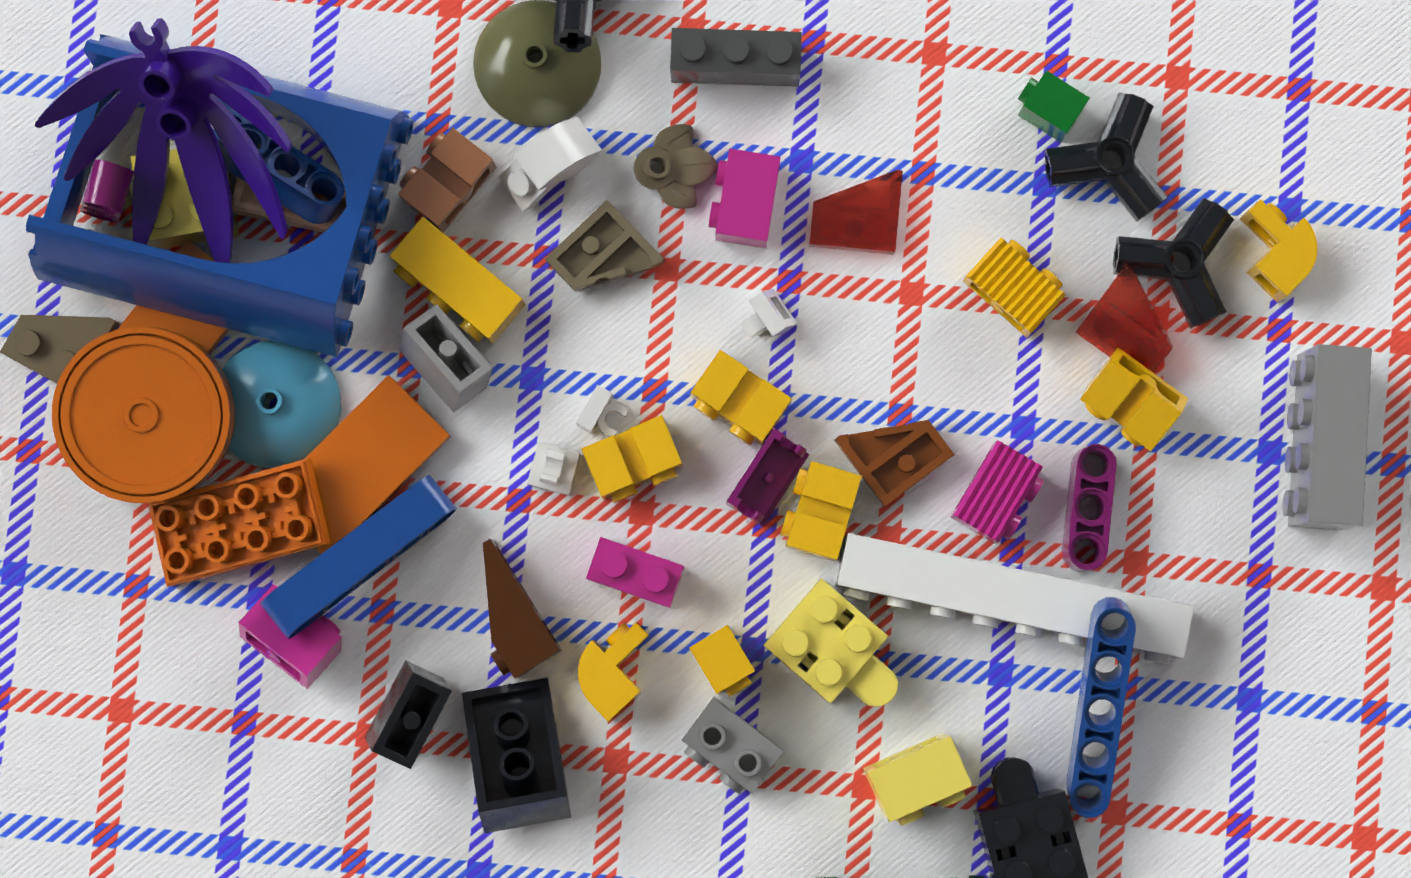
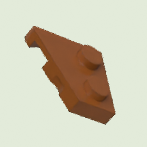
(895, 456)

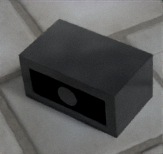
(408, 714)

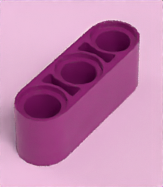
(106, 191)
(1101, 490)

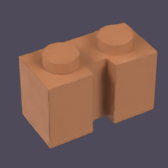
(447, 179)

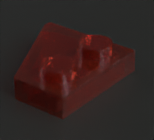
(859, 216)
(1127, 321)

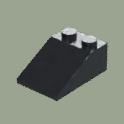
(515, 755)

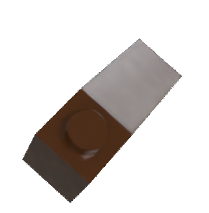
(515, 624)

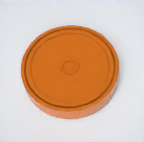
(143, 414)

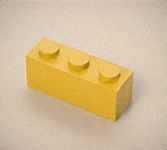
(456, 281)

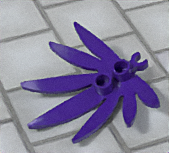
(179, 104)

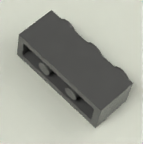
(735, 57)

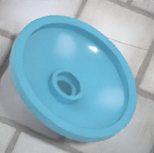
(305, 407)

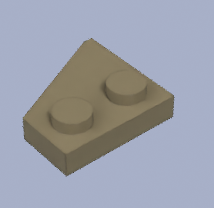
(602, 251)
(52, 341)

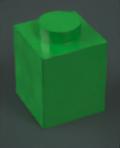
(1051, 105)

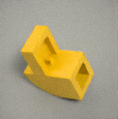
(1290, 251)
(600, 676)

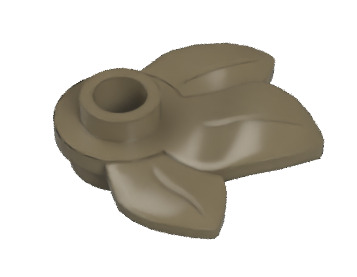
(681, 165)

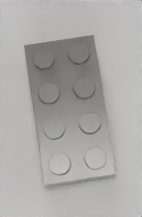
(1328, 437)

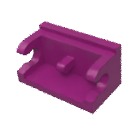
(767, 477)

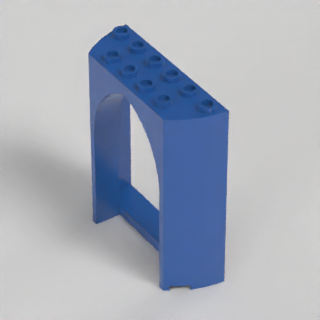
(286, 299)

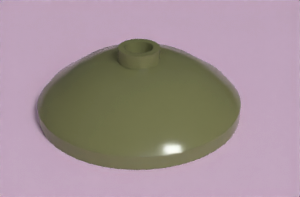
(529, 91)

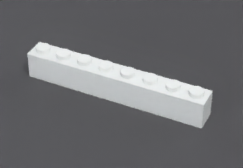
(1005, 595)

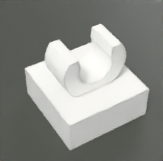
(770, 315)
(596, 411)
(553, 469)

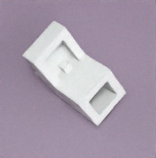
(547, 160)

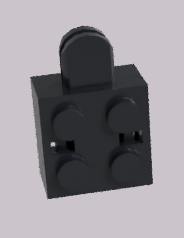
(1028, 827)

